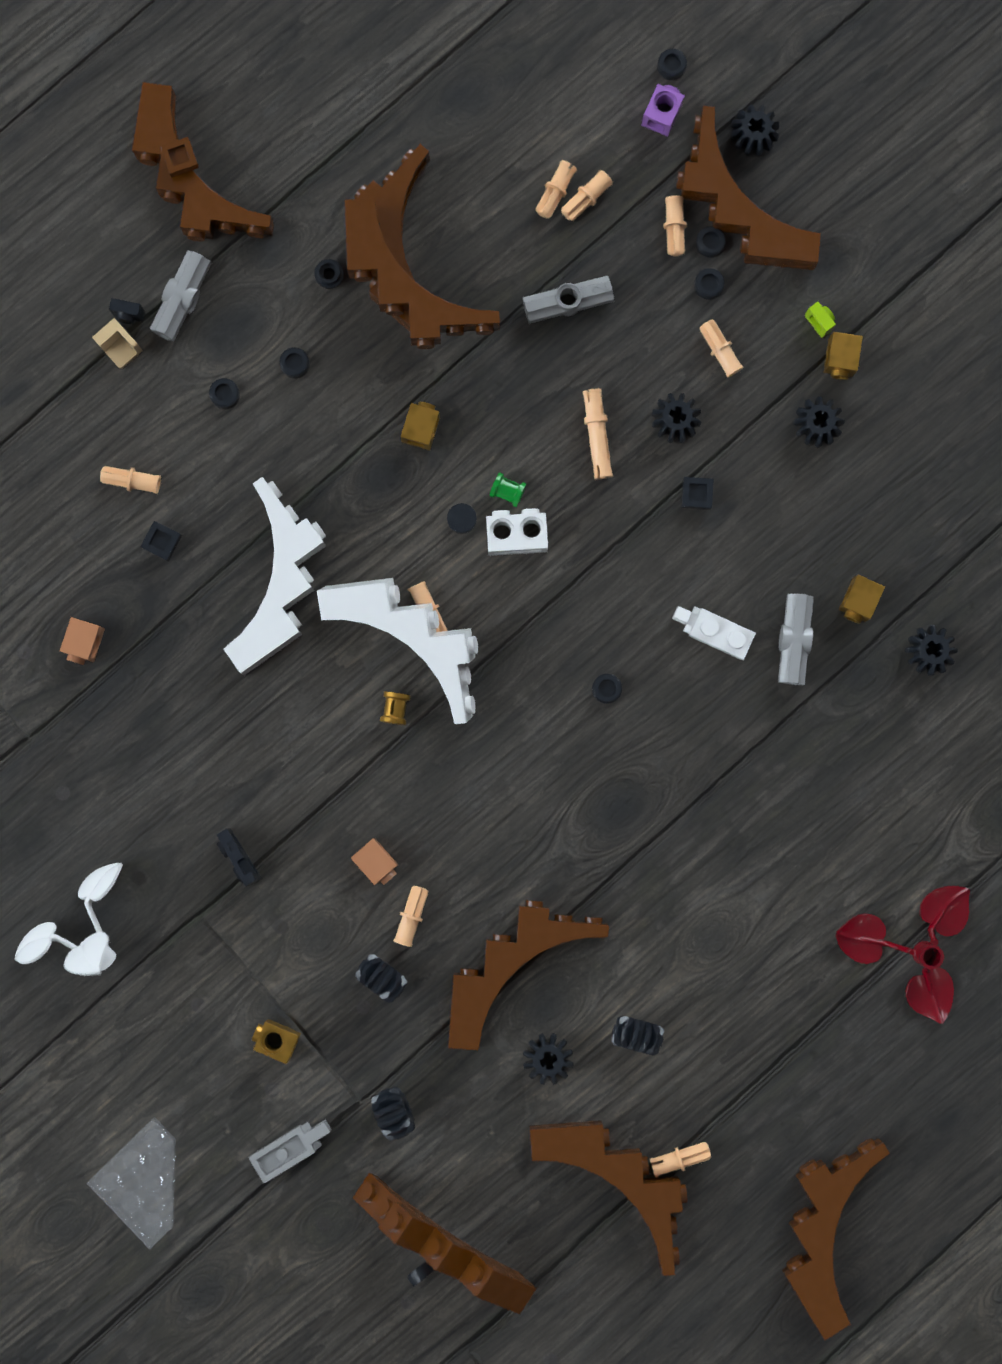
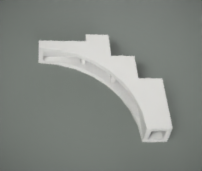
(293, 545)
(415, 625)

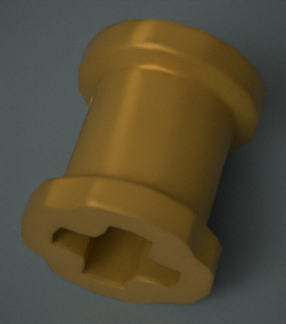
(395, 708)

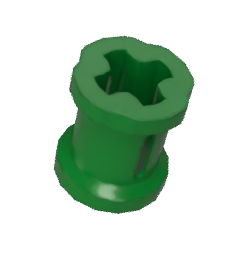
(507, 490)

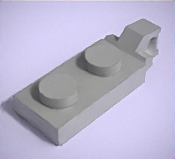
(288, 1150)

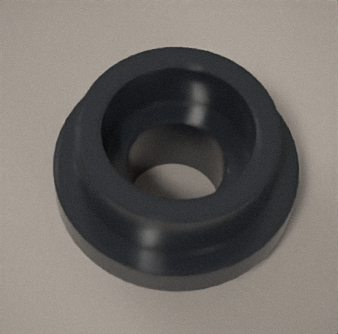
(329, 265)

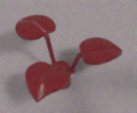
(947, 913)

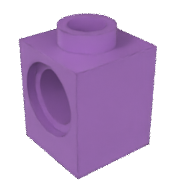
(663, 121)

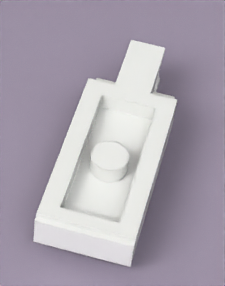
(715, 631)

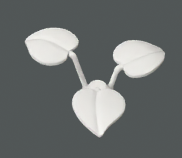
(93, 953)

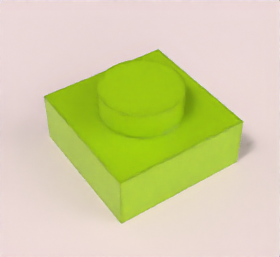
(821, 319)

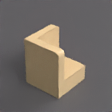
(117, 343)

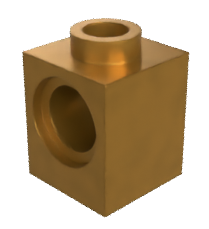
(842, 355)
(420, 425)
(861, 599)
(289, 1041)

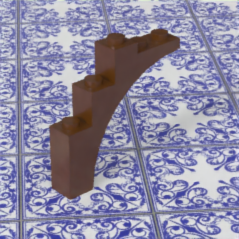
(202, 206)
(391, 207)
(767, 239)
(397, 291)
(535, 933)
(655, 1198)
(816, 1227)
(441, 1249)

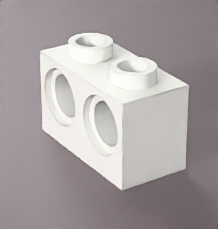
(517, 541)

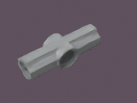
(180, 295)
(587, 295)
(795, 639)

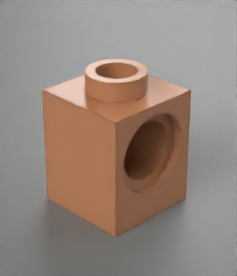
(81, 641)
(375, 862)

